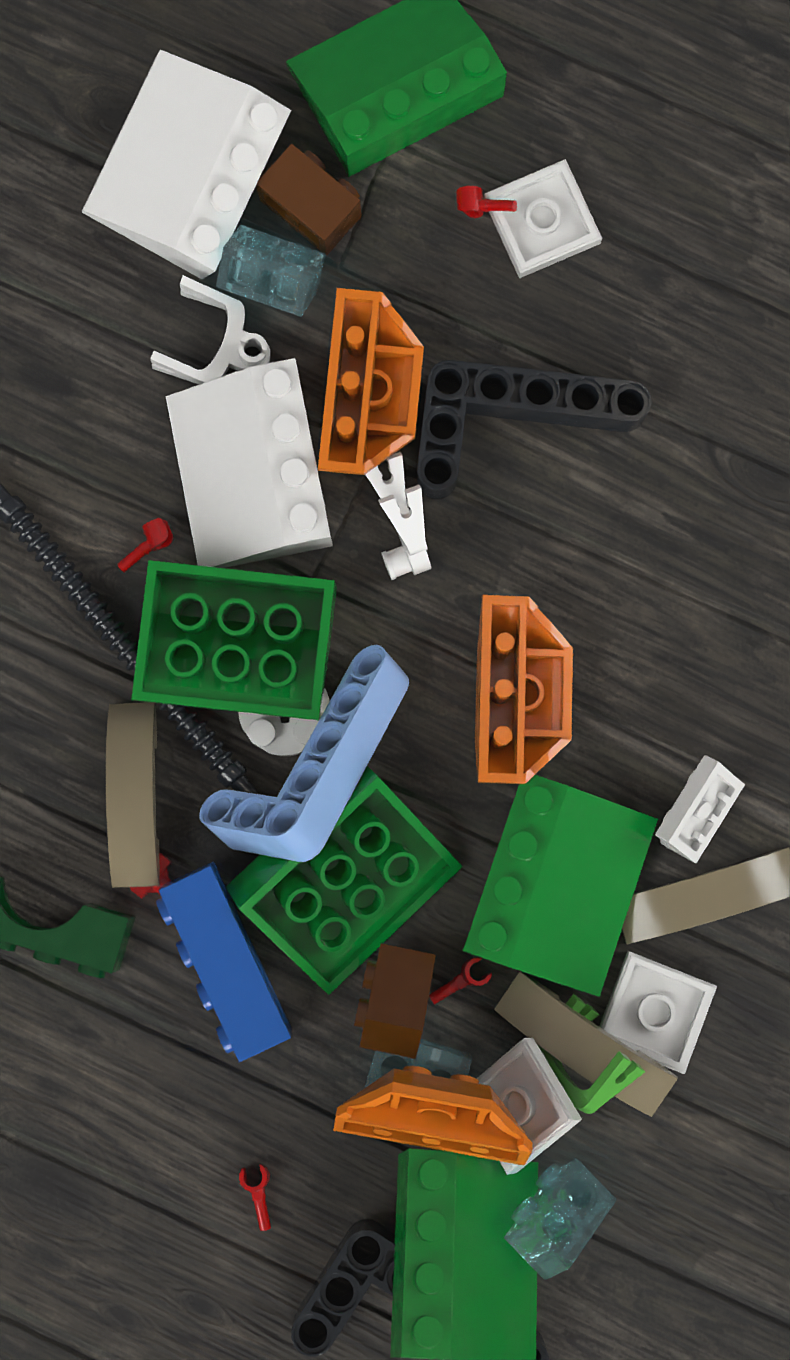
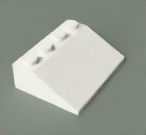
(186, 162)
(249, 466)

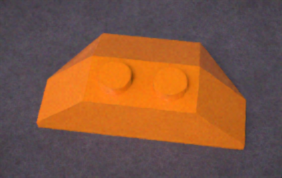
(369, 384)
(520, 690)
(436, 1114)

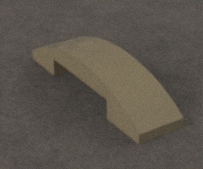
(131, 795)
(708, 896)
(579, 1041)

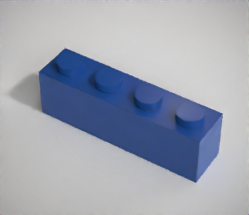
(225, 962)

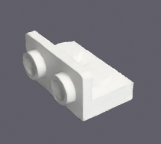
(699, 809)

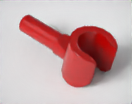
(471, 202)
(158, 537)
(459, 982)
(258, 1196)

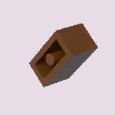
(310, 198)
(397, 1000)

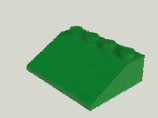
(398, 79)
(234, 640)
(560, 884)
(353, 892)
(455, 1275)

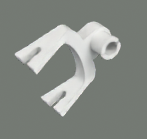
(233, 347)
(408, 524)

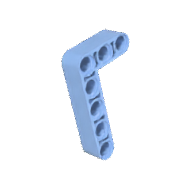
(325, 774)

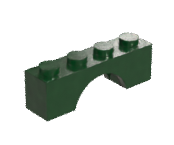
(92, 938)

